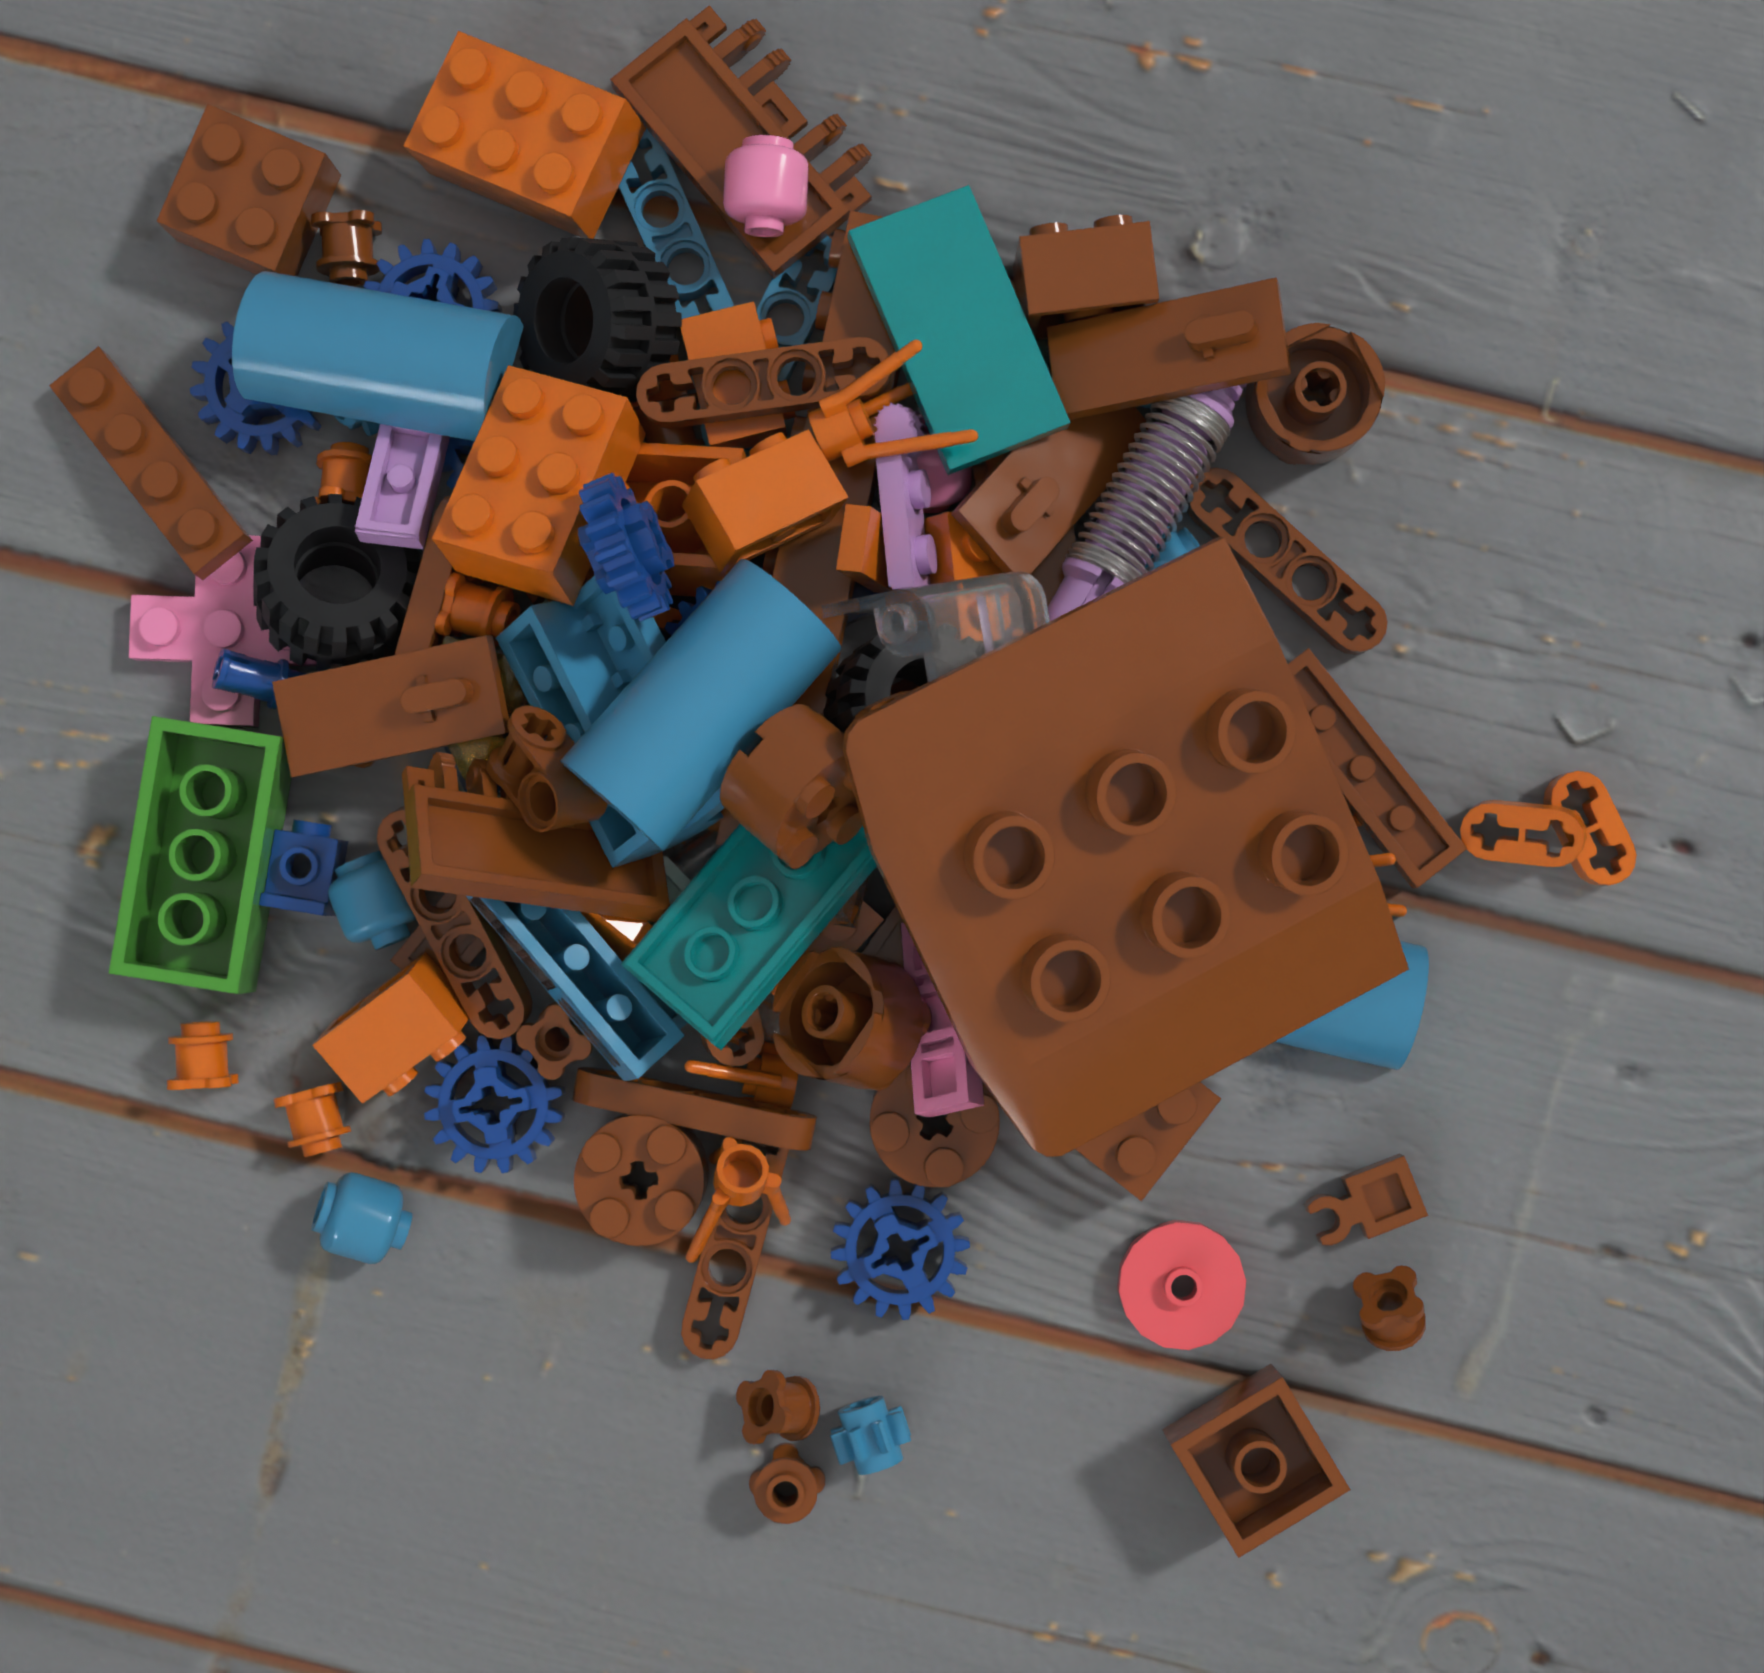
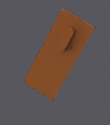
(1170, 349)
(1045, 488)
(392, 706)

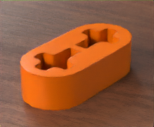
(1524, 817)
(1603, 821)

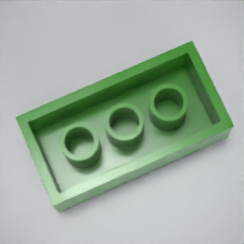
(201, 856)

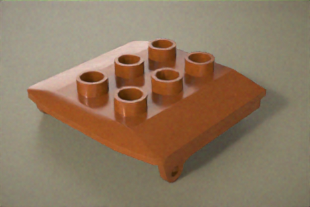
(1121, 850)

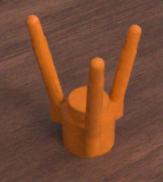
(844, 424)
(764, 1078)
(738, 1181)

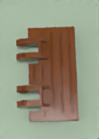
(705, 111)
(486, 850)

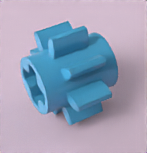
(870, 1435)

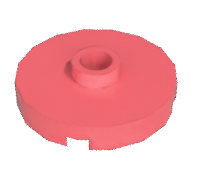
(1174, 1251)

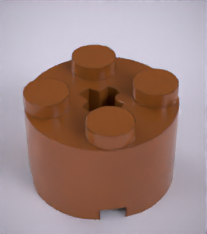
(1312, 432)
(793, 786)
(849, 1018)
(935, 1158)
(619, 1207)

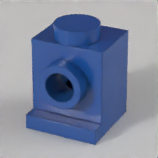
(309, 893)

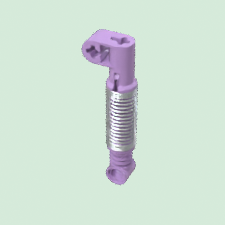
(1146, 496)

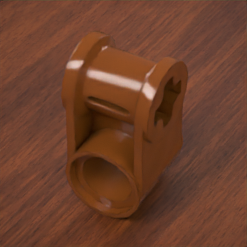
(534, 776)

